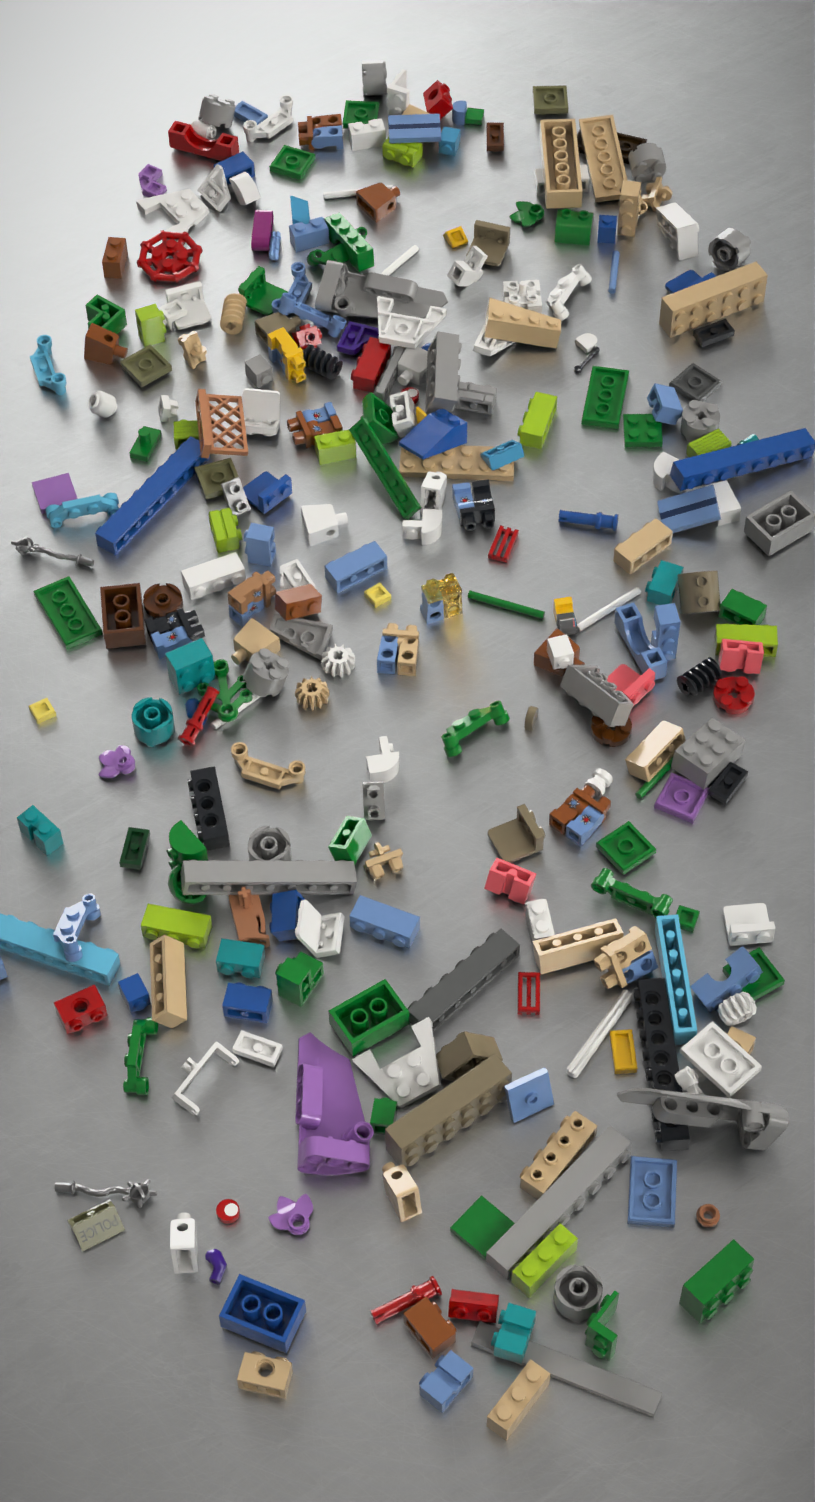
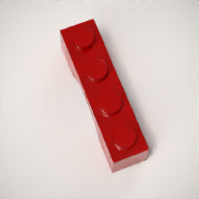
(186, 139)

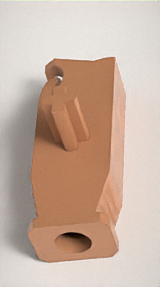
(248, 916)

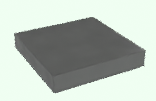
(695, 383)

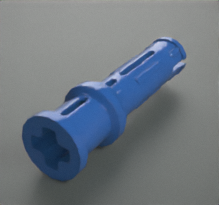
(598, 520)

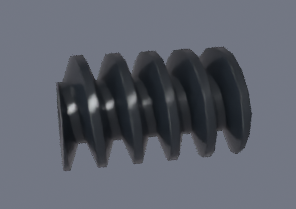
(322, 362)
(699, 677)

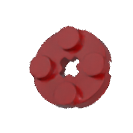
(733, 685)

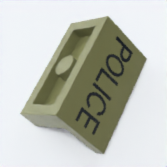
(96, 1225)

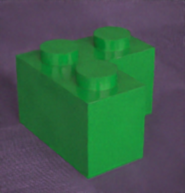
(106, 314)
(298, 977)

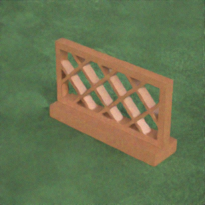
(207, 424)

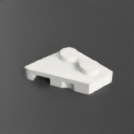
(215, 188)
(489, 346)
(293, 575)

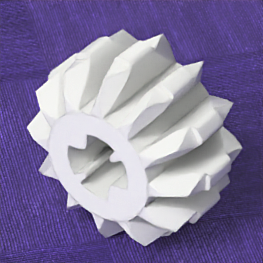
(338, 661)
(737, 1009)

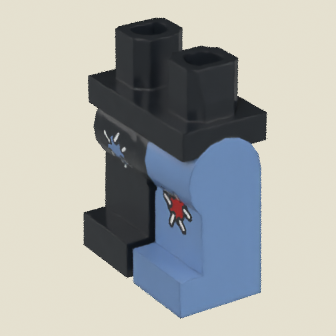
(474, 507)
(173, 631)

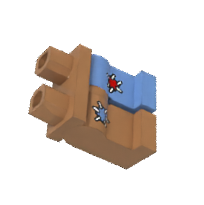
(251, 596)

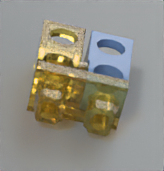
(440, 597)

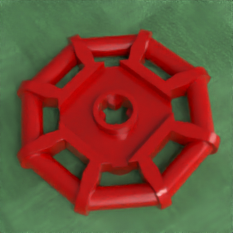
(169, 248)

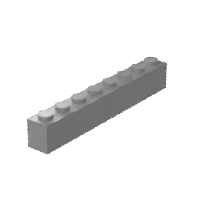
(268, 877)
(560, 1201)

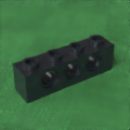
(217, 835)

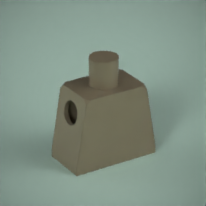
(273, 322)

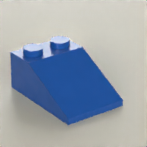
(435, 434)

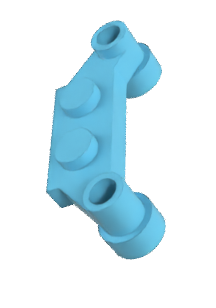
(43, 366)
(82, 507)

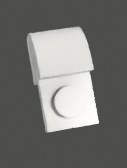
(244, 188)
(468, 271)
(661, 473)
(427, 530)
(385, 765)

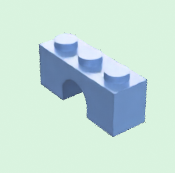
(667, 630)
(743, 971)

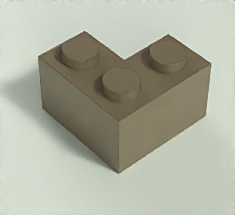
(465, 1053)

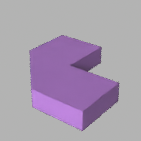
(148, 178)

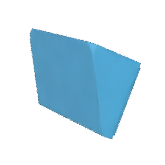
(299, 210)
(503, 454)

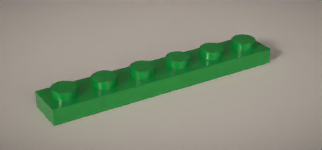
(385, 468)

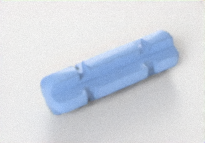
(274, 245)

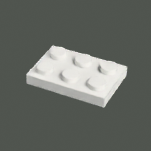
(720, 1059)

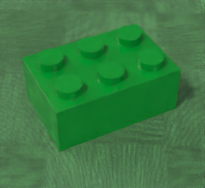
(369, 1017)
(717, 1282)

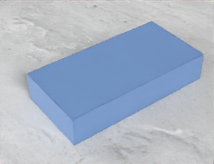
(247, 112)

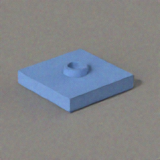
(529, 1095)

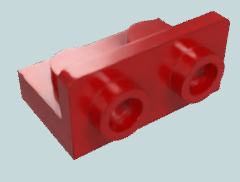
(473, 1306)

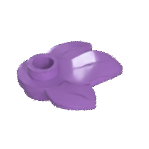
(116, 762)
(291, 1212)

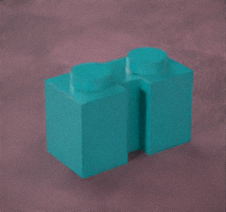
(664, 583)
(38, 826)
(240, 957)
(514, 1333)

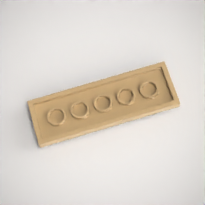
(603, 157)
(456, 463)

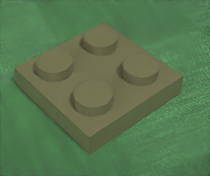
(550, 99)
(146, 365)
(214, 474)

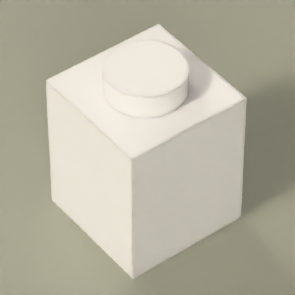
(560, 652)

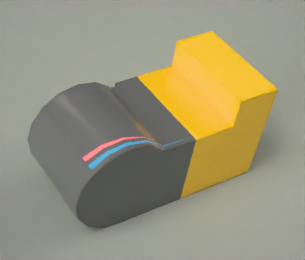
(565, 615)

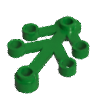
(227, 711)

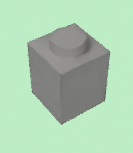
(258, 371)

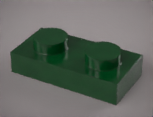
(134, 848)

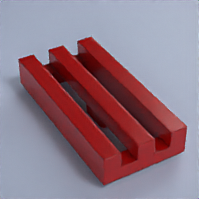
(507, 532)
(528, 1009)

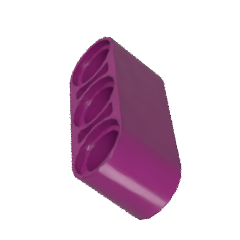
(262, 230)

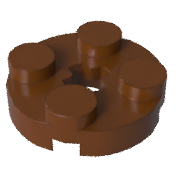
(157, 592)
(608, 736)

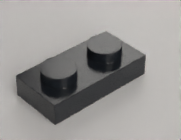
(713, 332)
(728, 783)

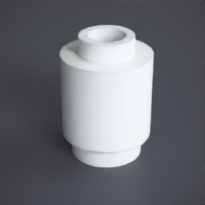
(203, 129)

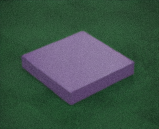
(53, 491)
(681, 798)

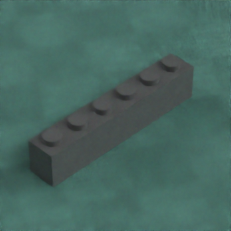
(465, 980)

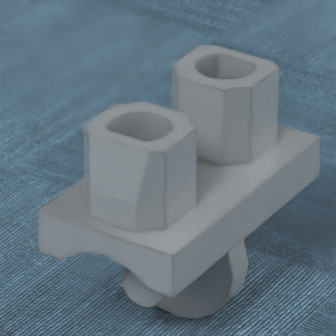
(235, 496)
(373, 800)

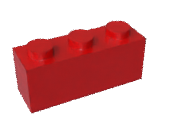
(370, 365)

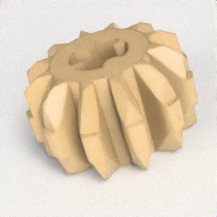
(312, 693)

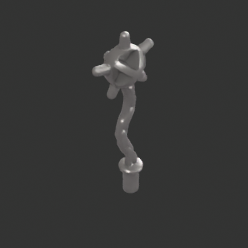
(26, 545)
(137, 1192)

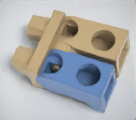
(402, 643)
(626, 959)

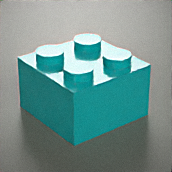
(190, 666)

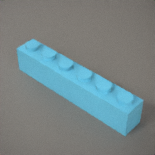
(39, 945)
(676, 977)

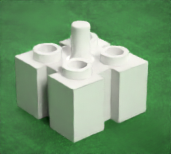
(524, 294)

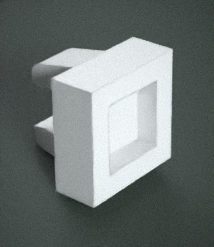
(167, 408)

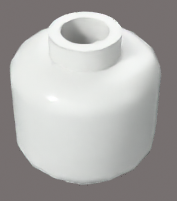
(102, 404)

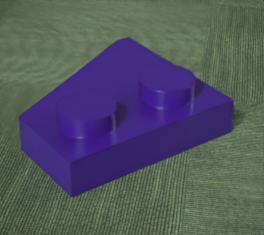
(355, 337)

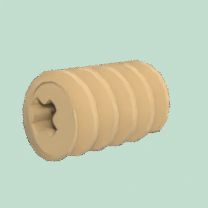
(233, 313)

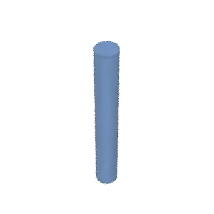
(613, 273)

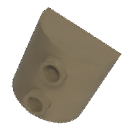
(699, 592)

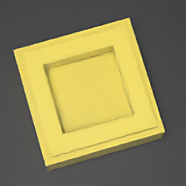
(377, 595)
(42, 710)

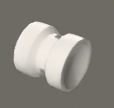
(600, 780)

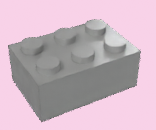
(779, 523)
(707, 753)

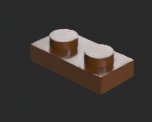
(495, 136)

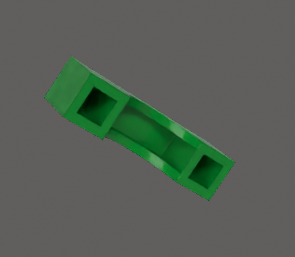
(358, 249)

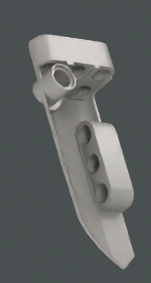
(361, 292)
(757, 1121)

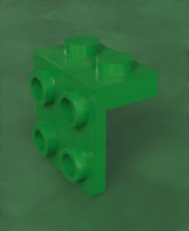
(259, 292)
(600, 1338)

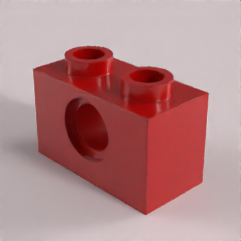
(438, 99)
(87, 999)

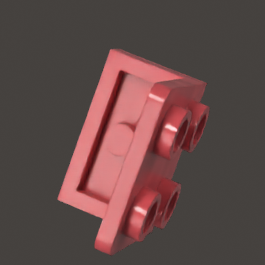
(631, 683)

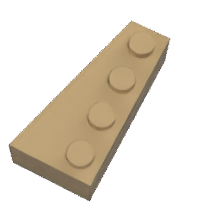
(520, 325)

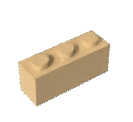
(629, 208)
(642, 546)
(655, 751)
(518, 1400)

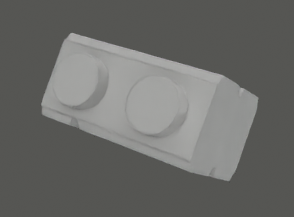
(476, 398)

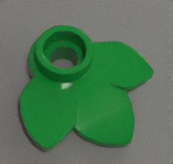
(527, 213)

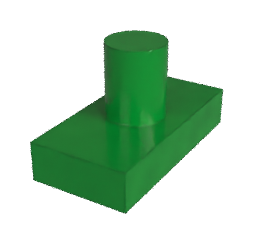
(145, 443)

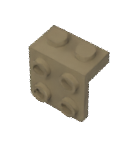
(492, 240)
(518, 837)

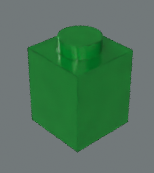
(383, 1114)

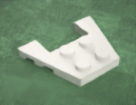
(181, 206)
(403, 329)
(410, 1075)

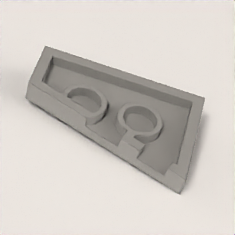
(302, 633)

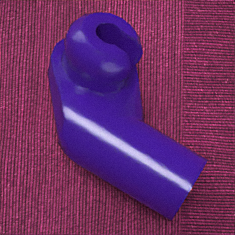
(219, 1265)

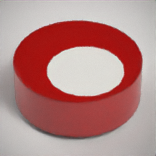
(413, 392)
(228, 1211)

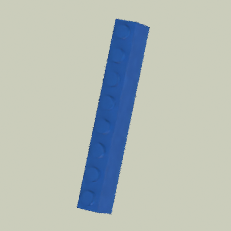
(742, 459)
(150, 497)

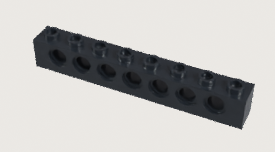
(655, 991)

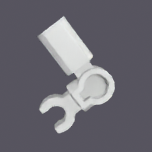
(689, 1078)

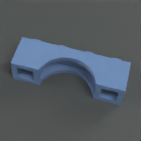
(631, 627)

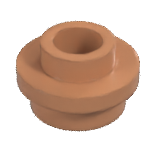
(708, 1209)

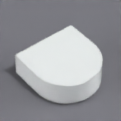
(586, 342)

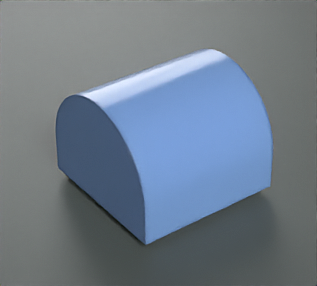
(459, 112)

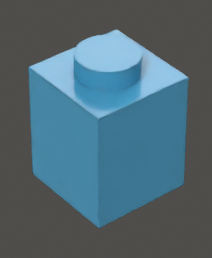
(449, 141)

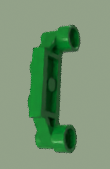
(336, 253)
(471, 722)
(631, 896)
(134, 1057)

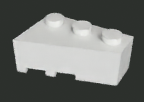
(680, 229)

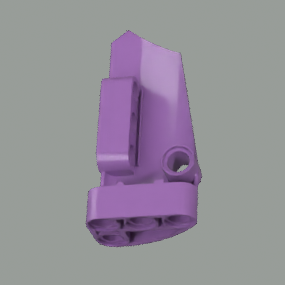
(329, 1113)

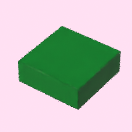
(474, 116)
(687, 918)

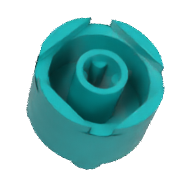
(153, 721)

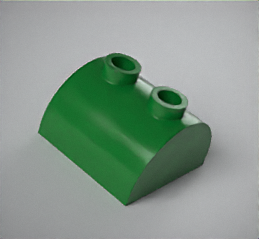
(574, 227)
(379, 417)
(184, 845)

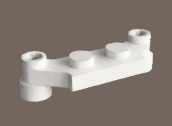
(272, 124)
(564, 288)

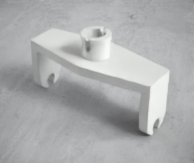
(193, 1069)

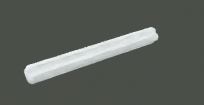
(599, 1034)

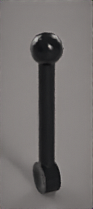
(577, 369)

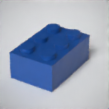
(262, 1313)

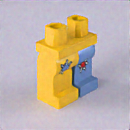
(287, 354)

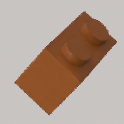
(114, 257)
(298, 602)
(430, 1327)

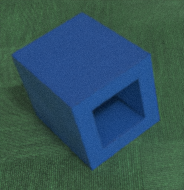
(607, 229)
(134, 993)

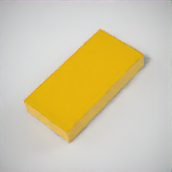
(623, 1051)

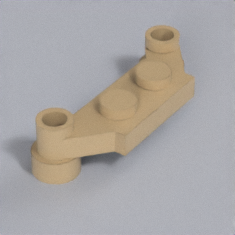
(265, 772)

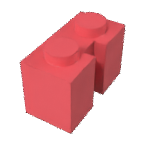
(741, 655)
(510, 880)

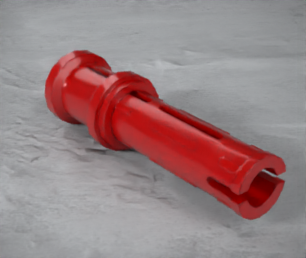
(194, 724)
(417, 1293)

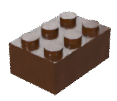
(122, 615)

